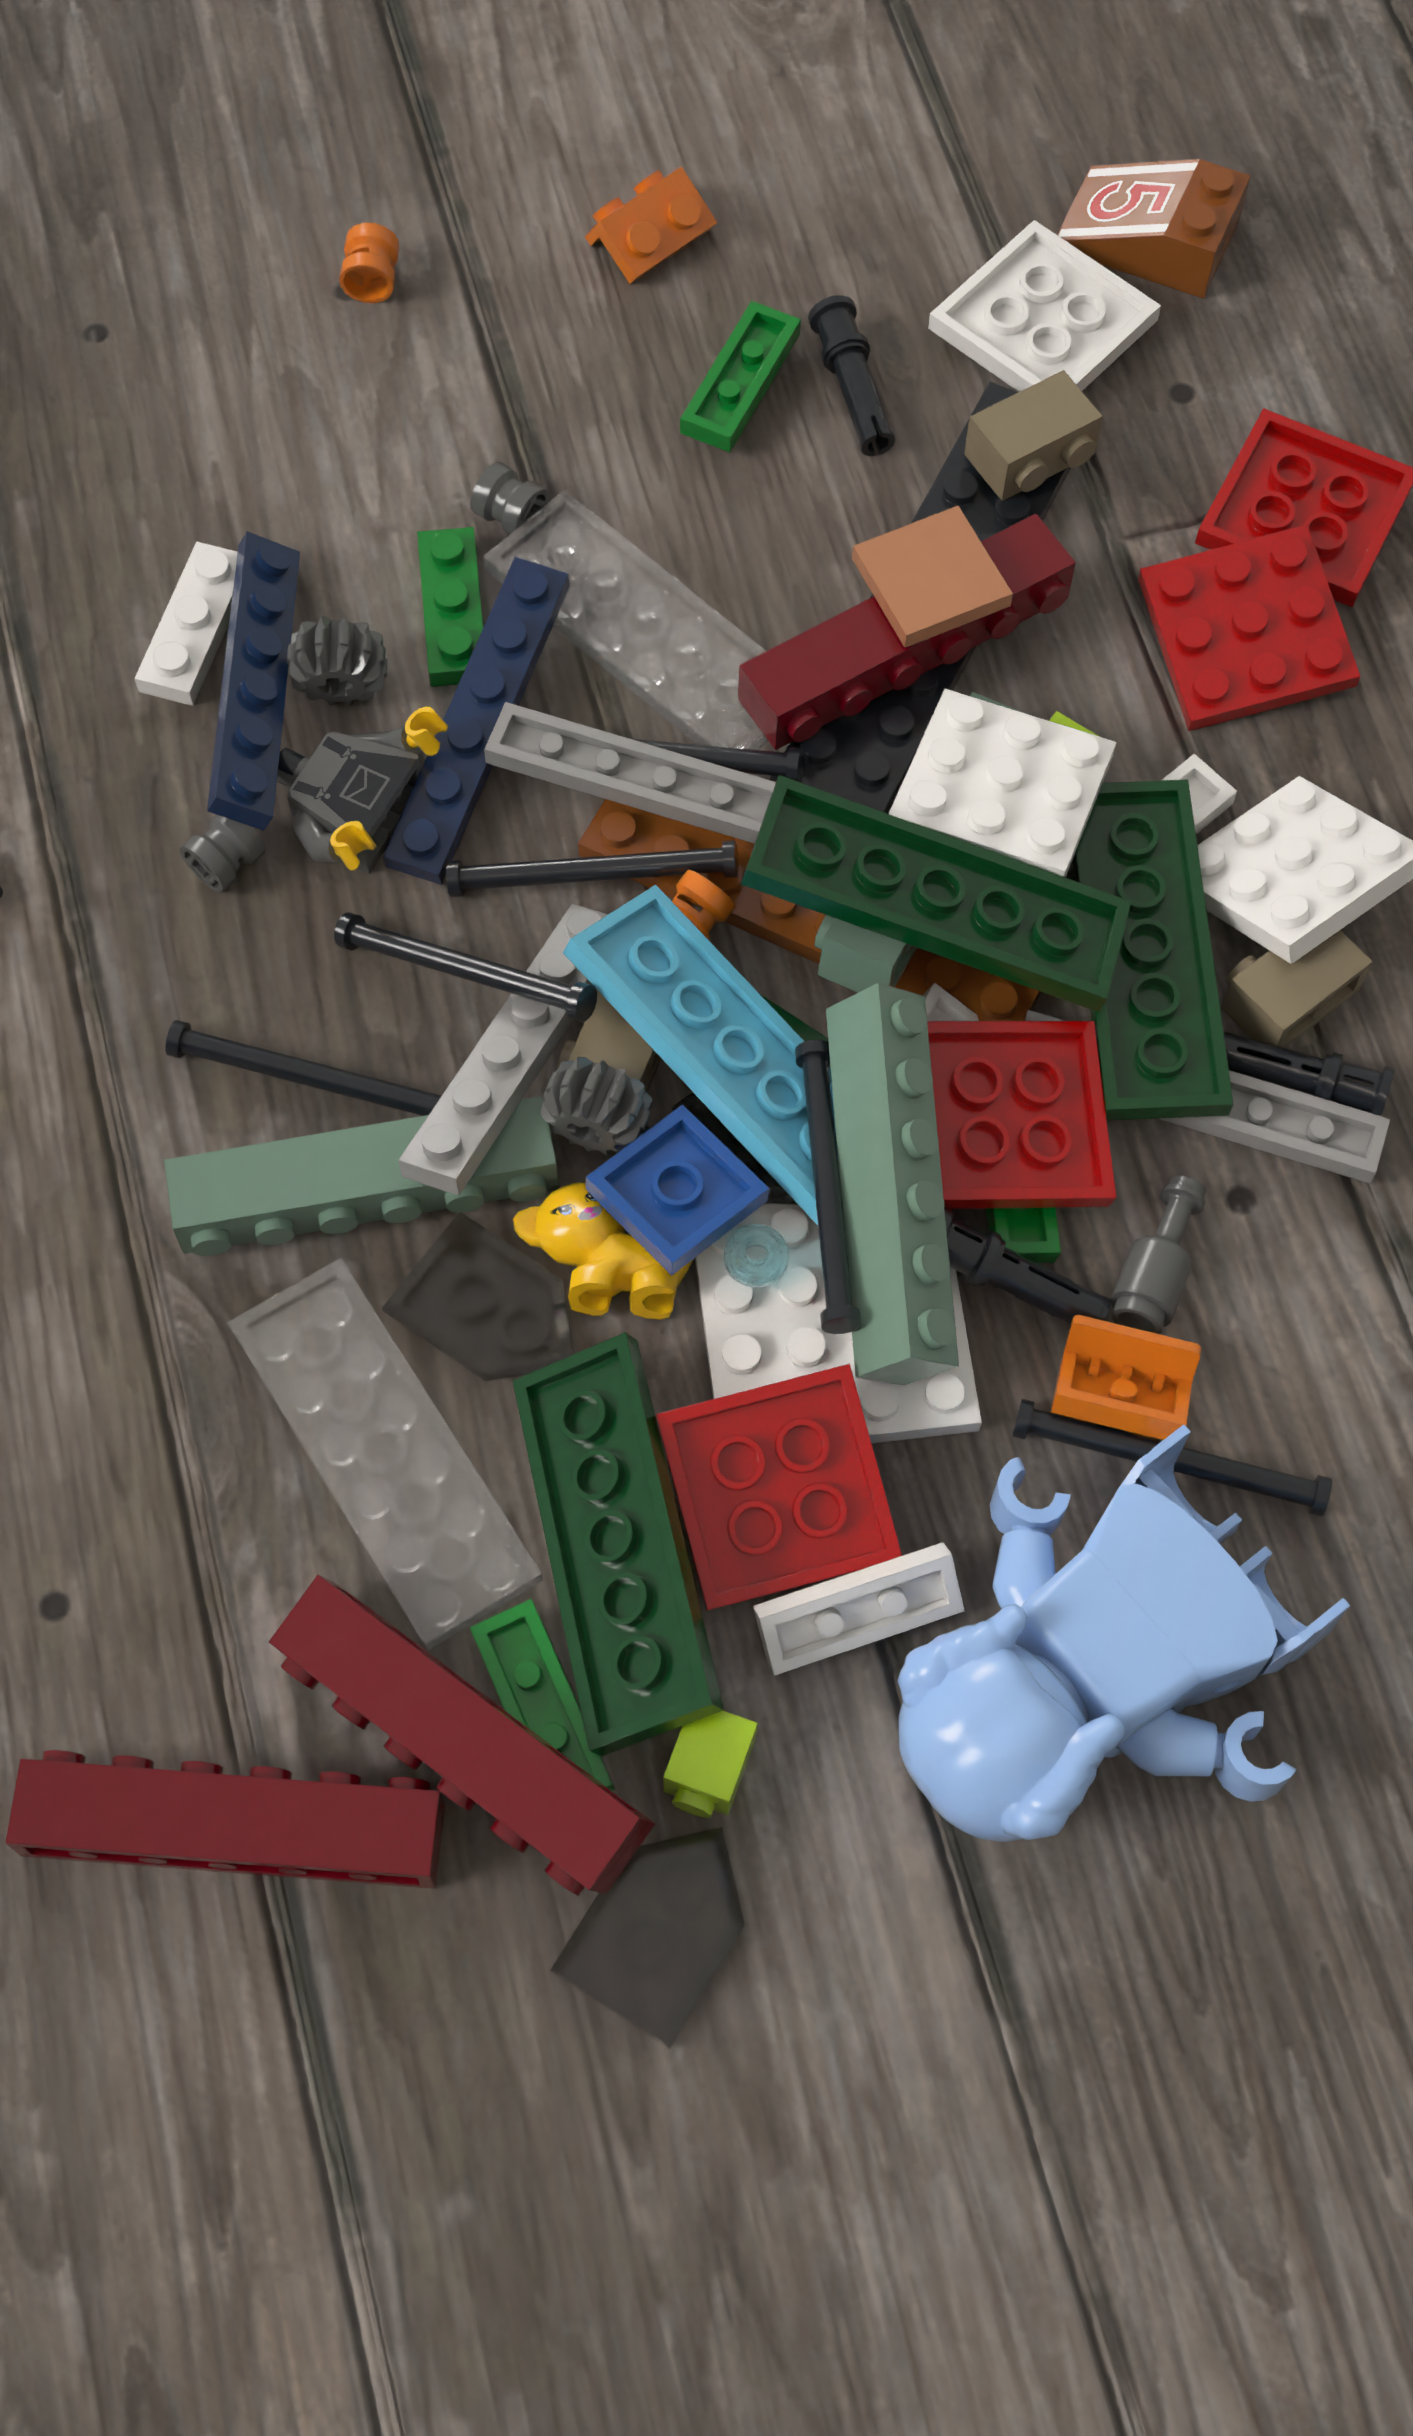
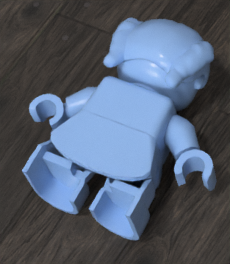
(1097, 1660)

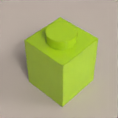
(709, 1763)

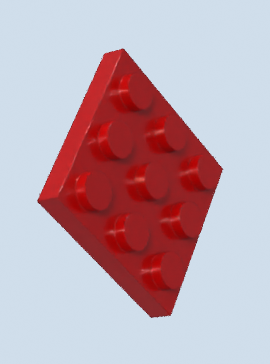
(1308, 477)
(1248, 627)
(1020, 1114)
(778, 1486)

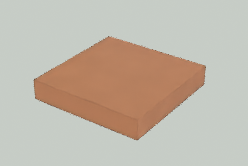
(931, 576)

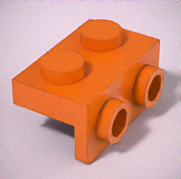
(653, 224)
(1125, 1378)

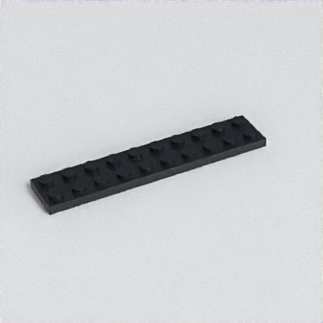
(871, 751)

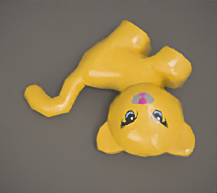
(608, 1260)

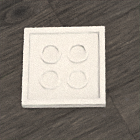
(1043, 312)
(1004, 781)
(1301, 868)

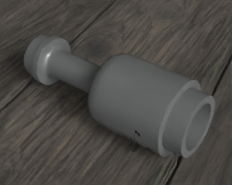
(1157, 1264)

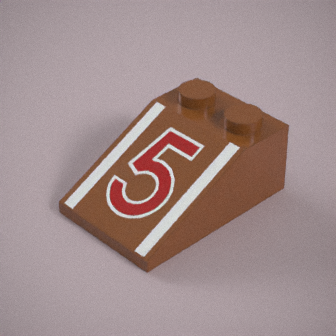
(1158, 219)

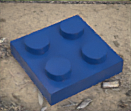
(677, 1189)

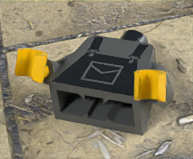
(356, 788)

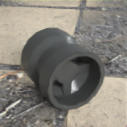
(505, 498)
(220, 852)

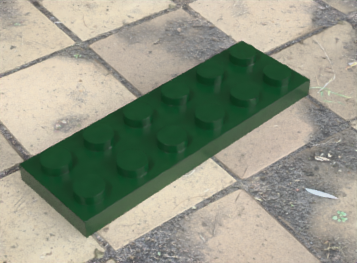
(938, 893)
(1162, 1014)
(616, 1547)

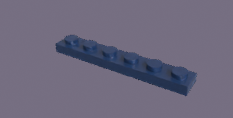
(494, 675)
(254, 682)

